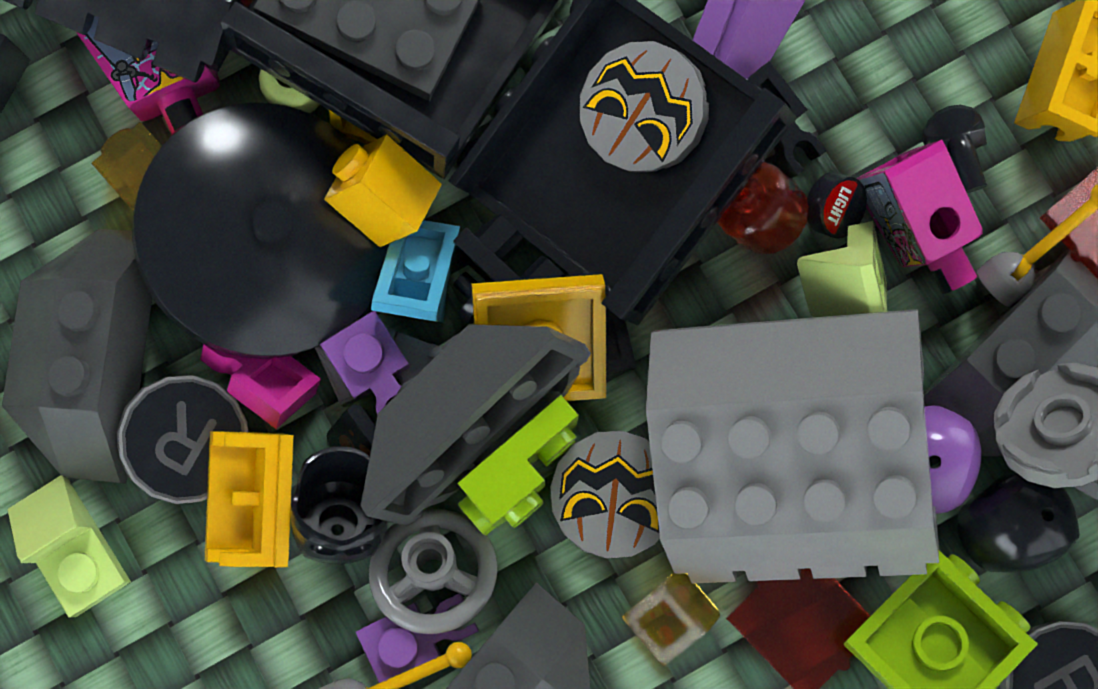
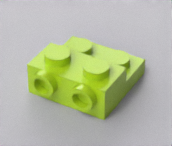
(506, 481)
(942, 633)

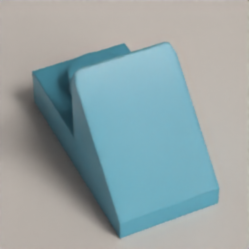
(417, 273)

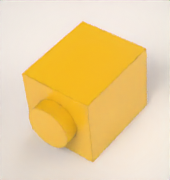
(382, 190)

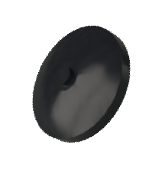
(242, 237)

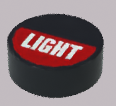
(836, 204)

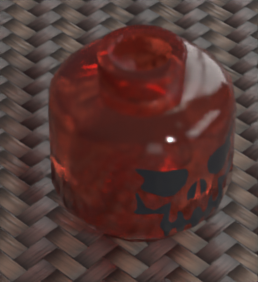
(767, 212)

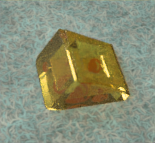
(672, 617)

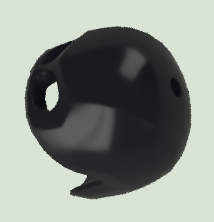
(330, 501)
(1006, 526)

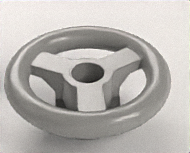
(423, 548)

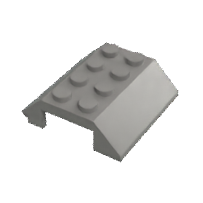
(792, 448)

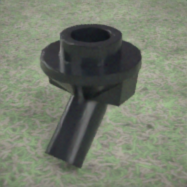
(962, 134)

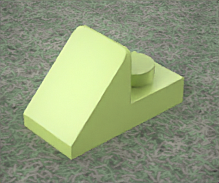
(846, 278)
(66, 545)

